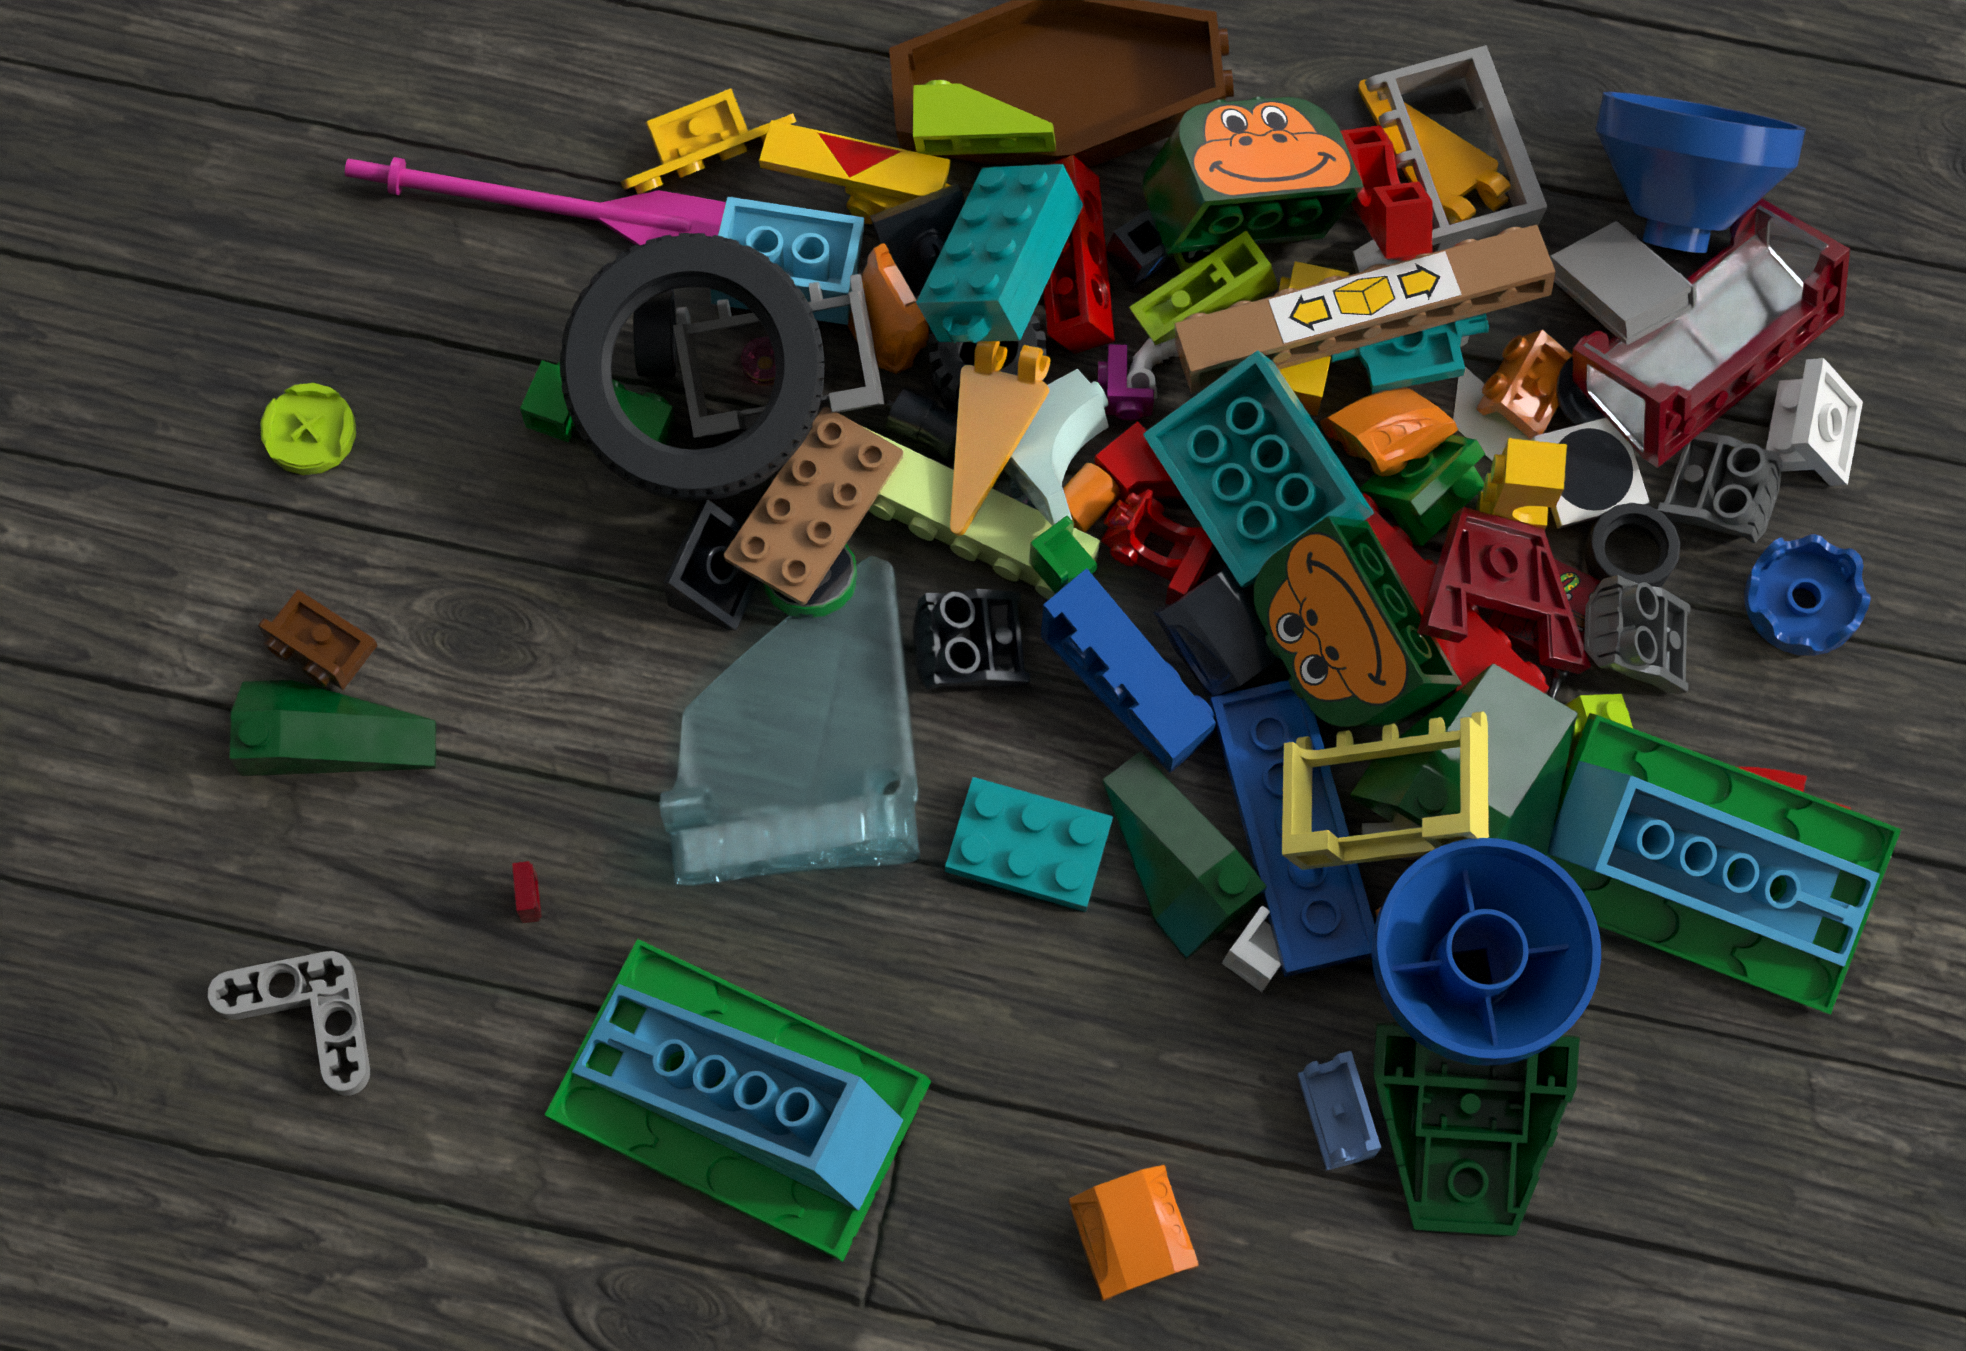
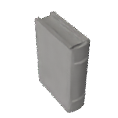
(1622, 283)

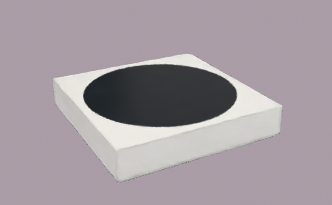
(1597, 472)

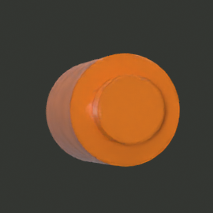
(1090, 495)

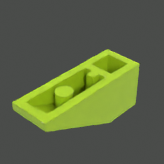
(965, 121)
(1211, 285)

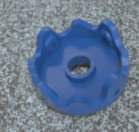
(1826, 572)

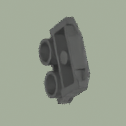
(1724, 486)
(1638, 632)

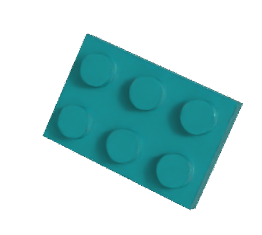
(1028, 844)

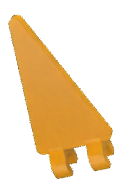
(1452, 161)
(991, 422)

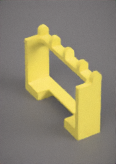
(1324, 849)

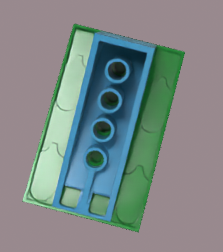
(1718, 862)
(739, 1099)

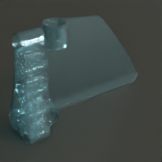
(796, 749)

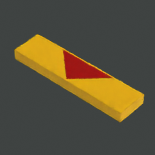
(852, 162)

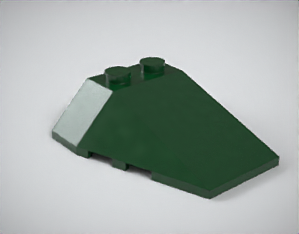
(1526, 762)
(1470, 1133)

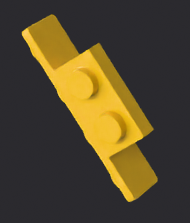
(697, 133)

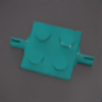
(1418, 356)

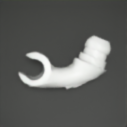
(1143, 361)

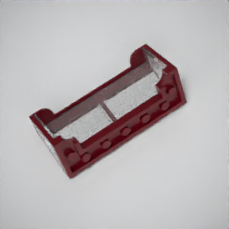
(1751, 315)

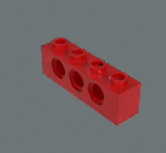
(1079, 285)

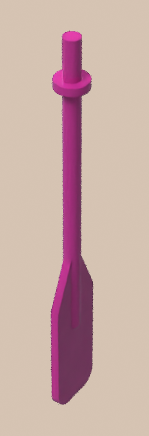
(632, 217)

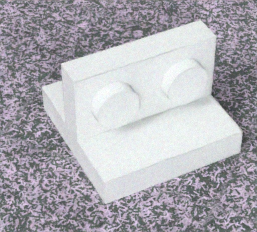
(1816, 423)

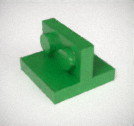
(1430, 487)

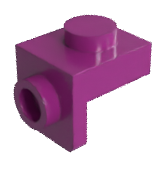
(1122, 401)

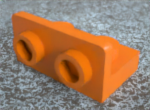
(1526, 383)

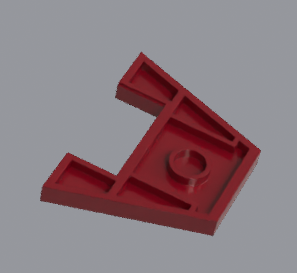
(1505, 570)

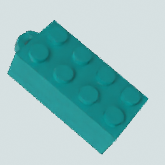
(1000, 254)

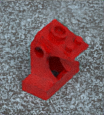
(1129, 528)

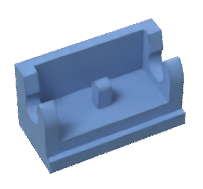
(1339, 1111)

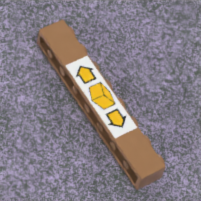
(1368, 305)

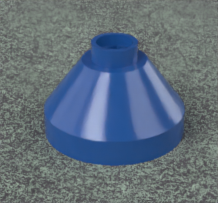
(1692, 163)
(1516, 915)

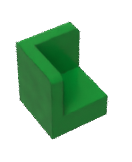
(1059, 555)

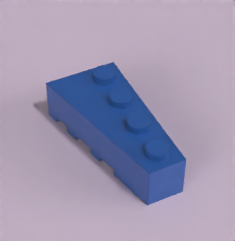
(1125, 671)

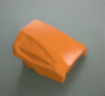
(894, 316)
(1389, 428)
(1132, 1231)

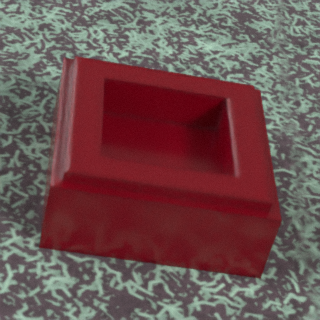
(526, 892)

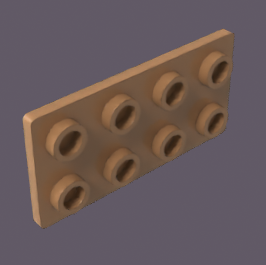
(814, 506)

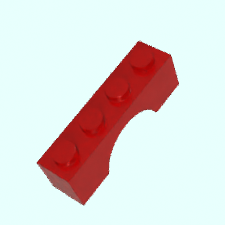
(1391, 211)

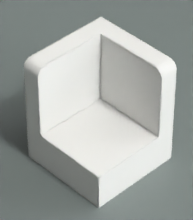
(1255, 952)

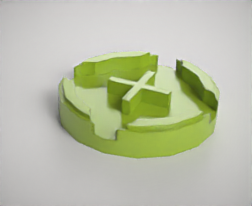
(308, 429)

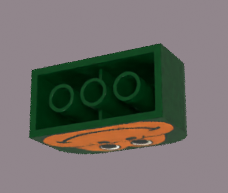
(1252, 169)
(1349, 628)

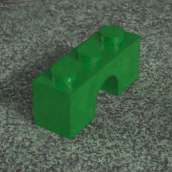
(548, 414)

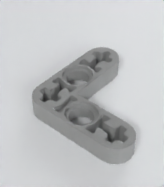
(323, 1001)

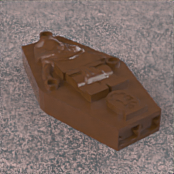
(1093, 68)

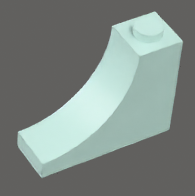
(1060, 428)

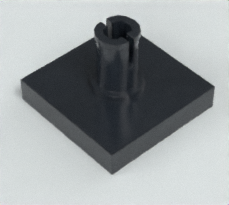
(918, 232)

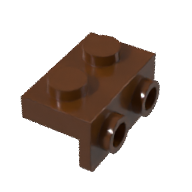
(317, 639)

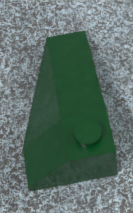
(312, 730)
(1185, 864)

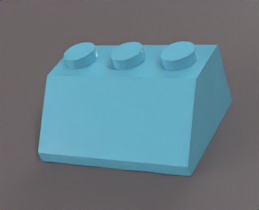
(803, 243)

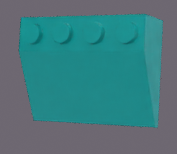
(1253, 465)

